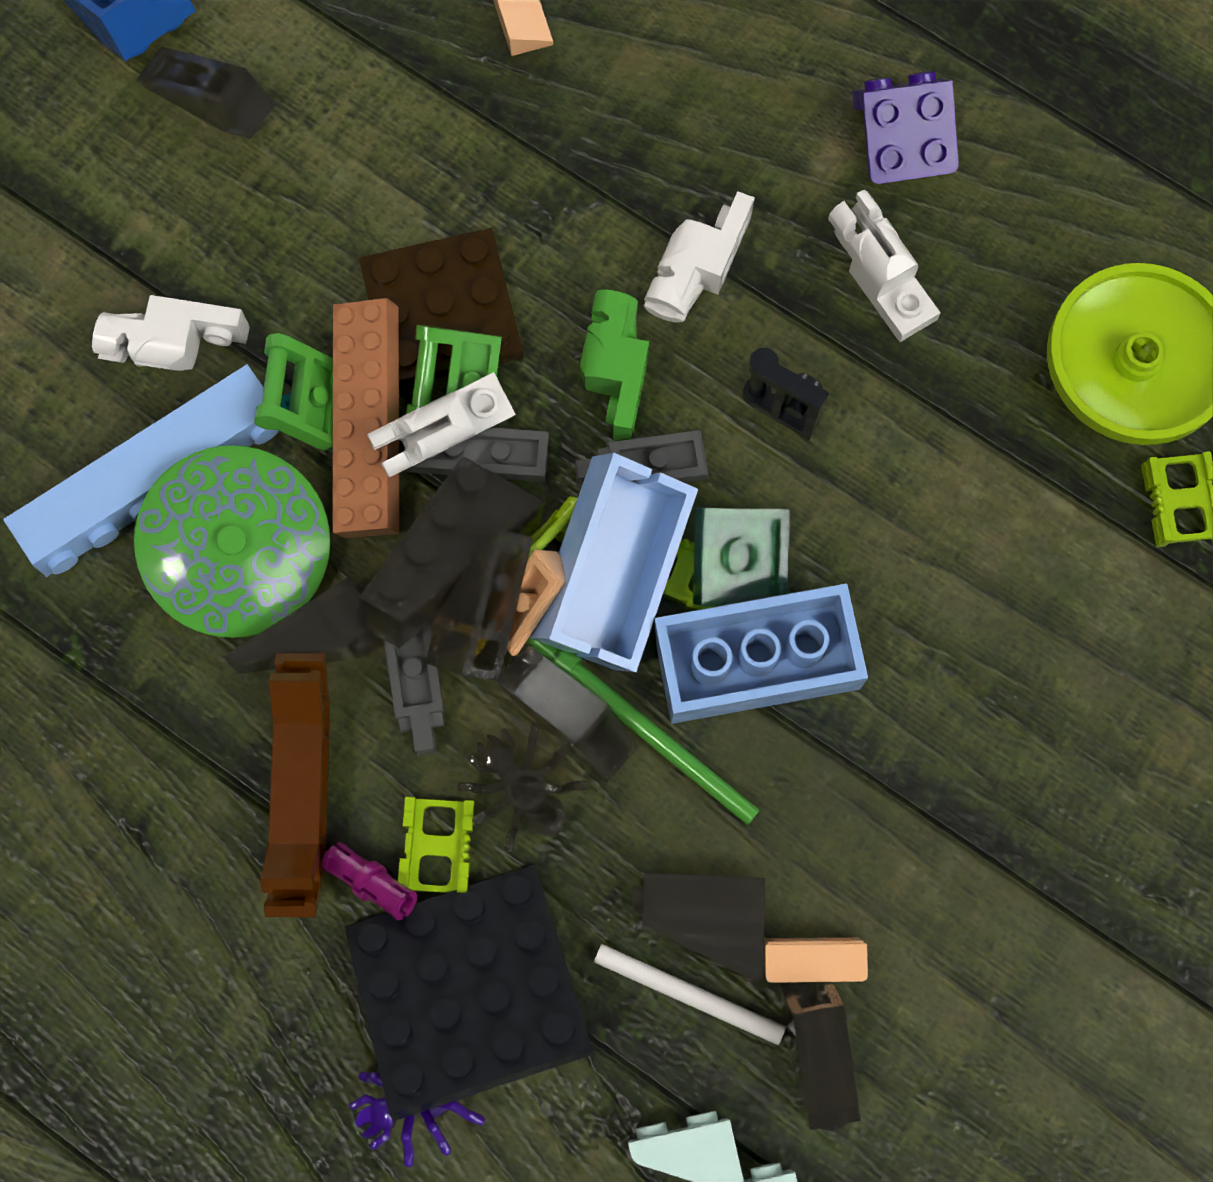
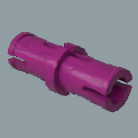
(369, 881)

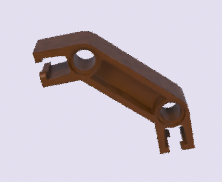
(299, 785)

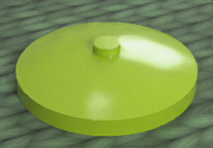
(1135, 353)

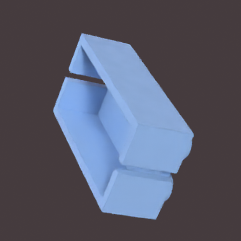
(616, 561)

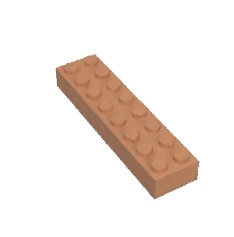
(363, 402)

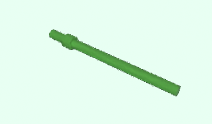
(650, 732)

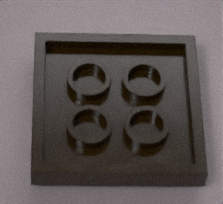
(447, 286)

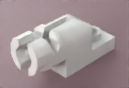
(697, 260)
(883, 266)
(167, 332)
(443, 423)

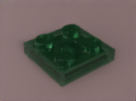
(739, 555)

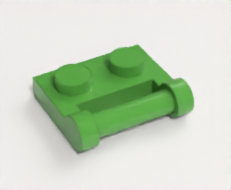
(471, 359)
(311, 392)

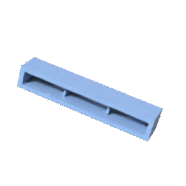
(109, 492)

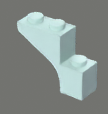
(699, 1152)

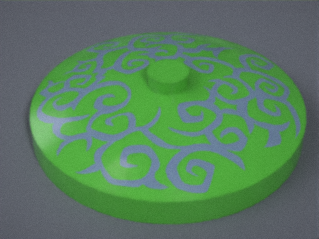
(231, 541)

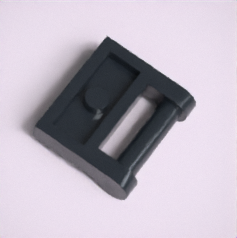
(797, 398)

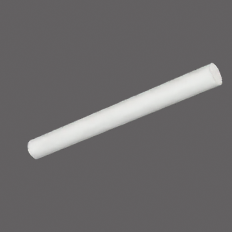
(690, 994)

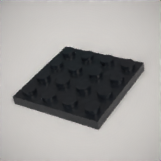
(466, 993)

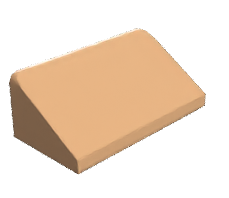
(523, 25)
(539, 588)
(815, 959)

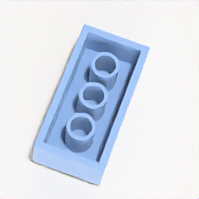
(759, 653)

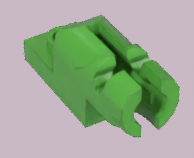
(615, 359)

